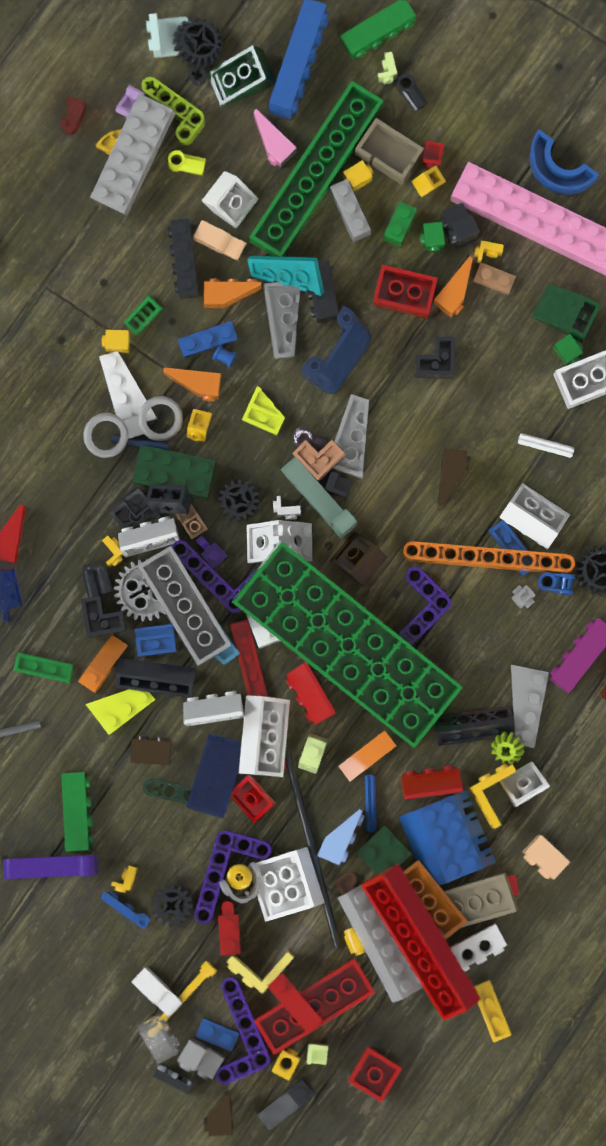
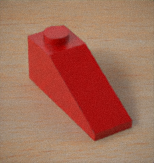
(11, 536)
(295, 1003)

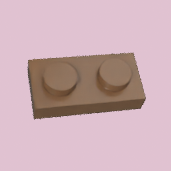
(494, 278)

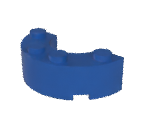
(553, 177)

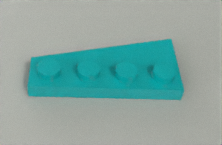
(289, 271)

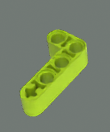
(175, 102)

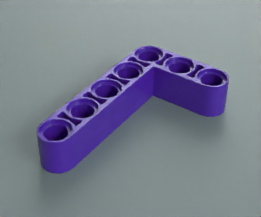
(216, 580)
(431, 607)
(51, 867)
(221, 868)
(252, 1030)

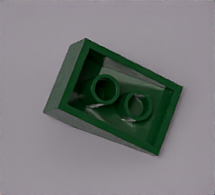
(241, 76)

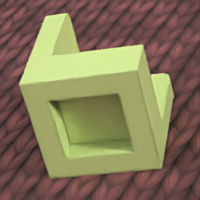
(317, 1053)

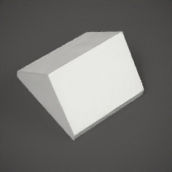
(524, 784)

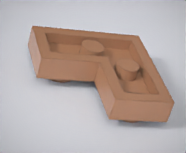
(319, 462)

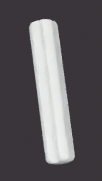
(546, 445)

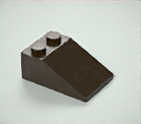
(452, 470)

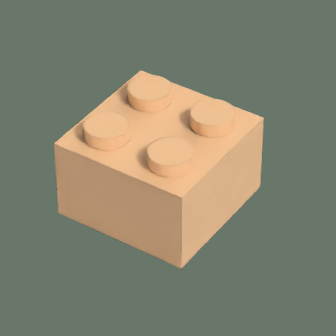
(546, 857)

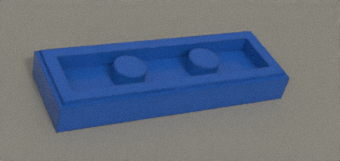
(508, 540)

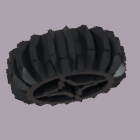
(183, 39)
(593, 564)

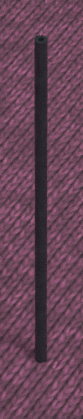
(311, 846)

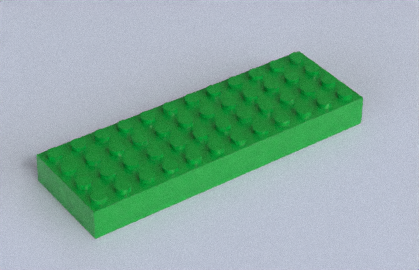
(347, 644)

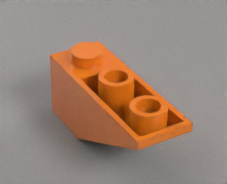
(223, 294)

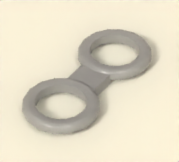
(133, 426)

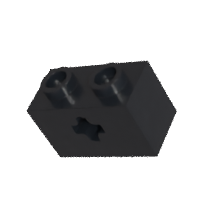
(169, 499)

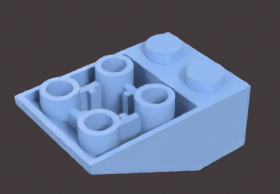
(337, 841)

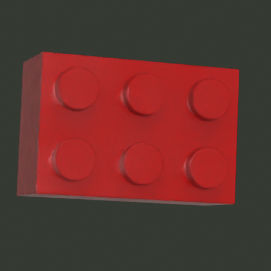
(404, 291)

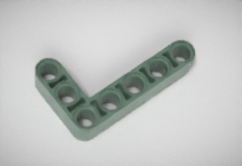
(340, 521)

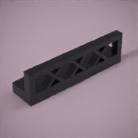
(474, 729)

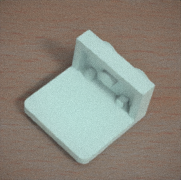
(162, 35)

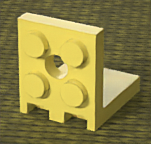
(252, 978)

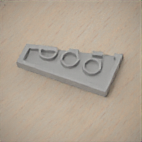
(352, 436)

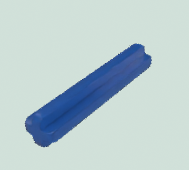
(370, 801)

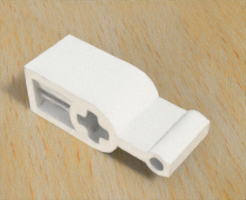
(157, 991)

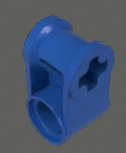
(558, 583)

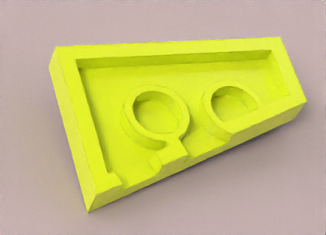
(119, 708)

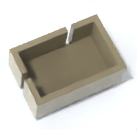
(389, 151)

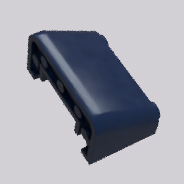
(333, 372)

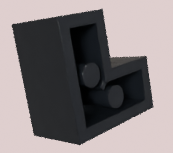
(460, 226)
(440, 364)
(99, 623)

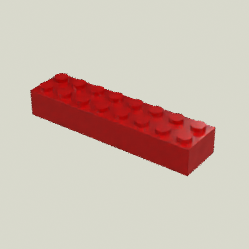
(421, 942)

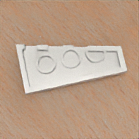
(122, 387)

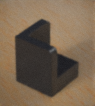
(338, 485)

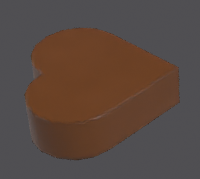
(346, 882)

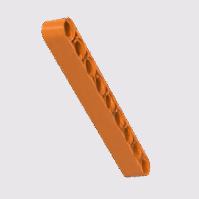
(479, 561)

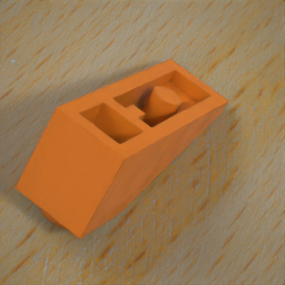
(453, 294)
(198, 382)
(103, 664)

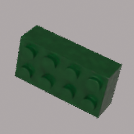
(174, 469)

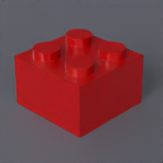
(374, 1074)

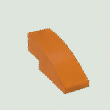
(367, 756)

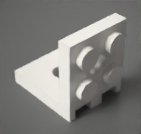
(277, 531)

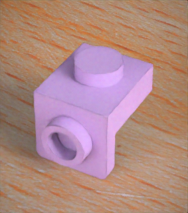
(126, 104)

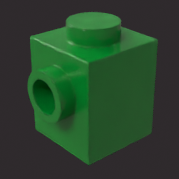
(433, 236)
(568, 350)

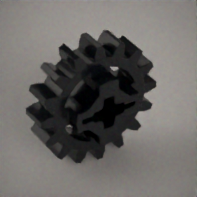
(235, 508)
(165, 898)

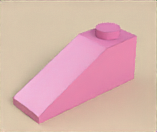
(277, 146)

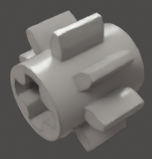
(523, 596)

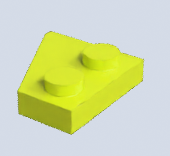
(263, 413)

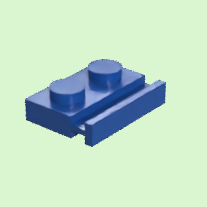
(155, 640)

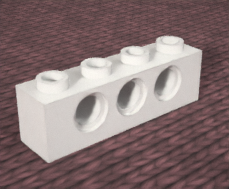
(496, 946)

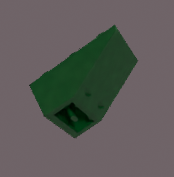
(566, 311)

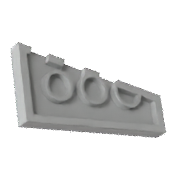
(282, 316)
(528, 698)

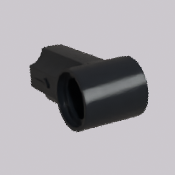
(411, 94)

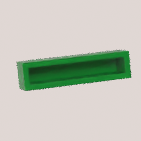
(377, 29)
(76, 811)

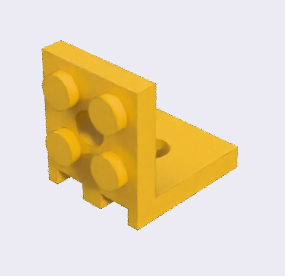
(484, 782)

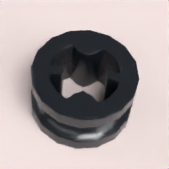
(192, 78)

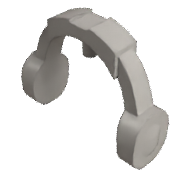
(248, 895)

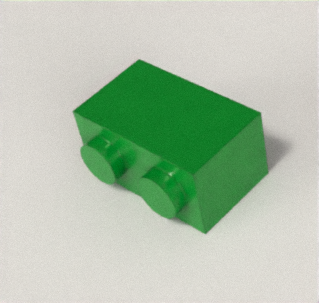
(400, 224)

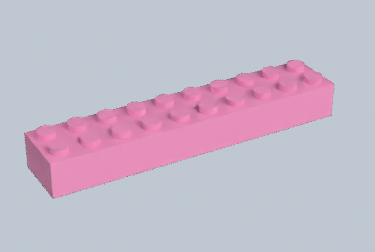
(532, 216)

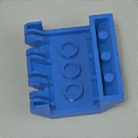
(447, 838)

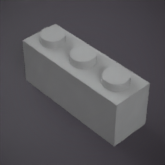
(350, 210)

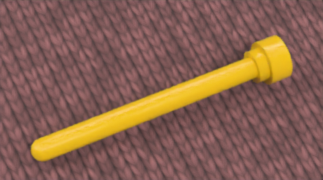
(206, 971)

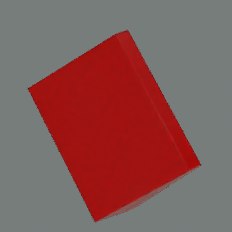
(252, 798)

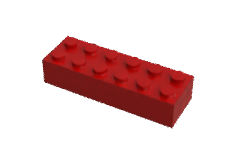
(326, 996)

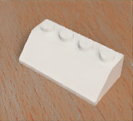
(264, 736)

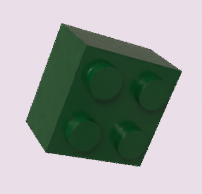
(383, 851)

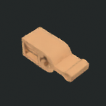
(219, 240)

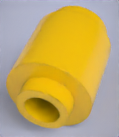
(353, 942)

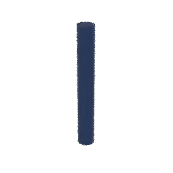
(137, 442)

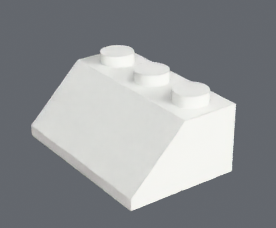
(535, 516)

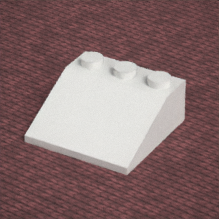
(148, 537)
(213, 709)
(288, 884)

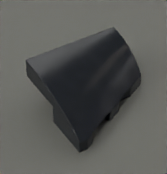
(132, 509)
(173, 1079)

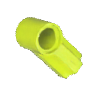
(189, 163)

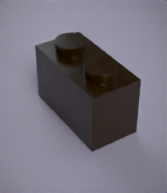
(151, 751)

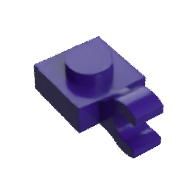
(212, 554)

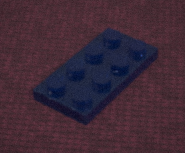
(215, 776)

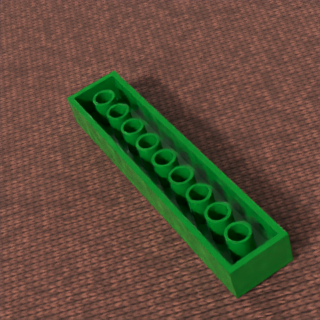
(316, 171)

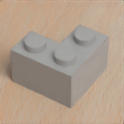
(200, 1057)

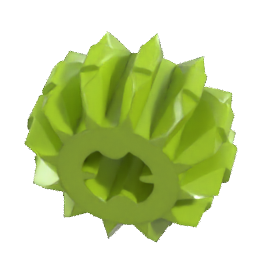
(504, 741)

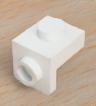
(289, 512)

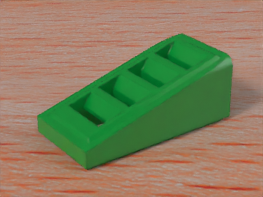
(148, 319)

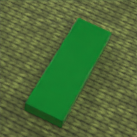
(43, 667)

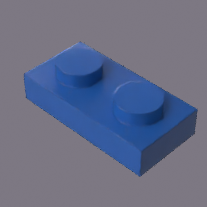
(217, 1034)

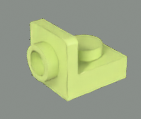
(388, 65)

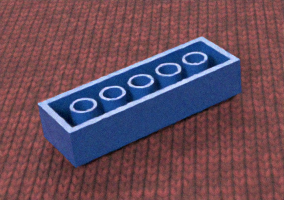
(298, 59)

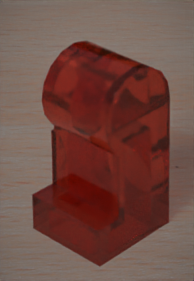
(74, 115)

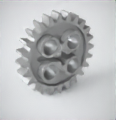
(152, 605)

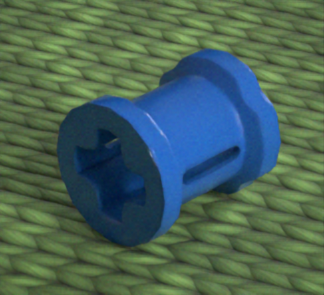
(224, 356)

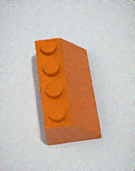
(437, 903)

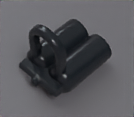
(97, 579)

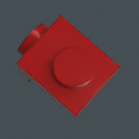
(432, 154)

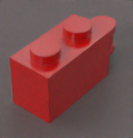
(229, 930)

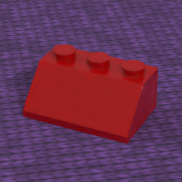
(310, 694)
(431, 782)

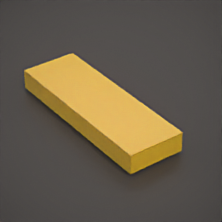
(492, 1011)

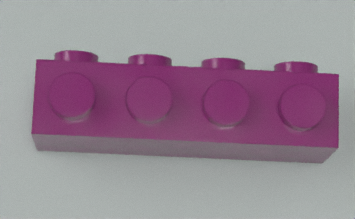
(581, 657)

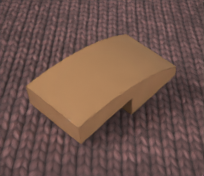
(192, 523)

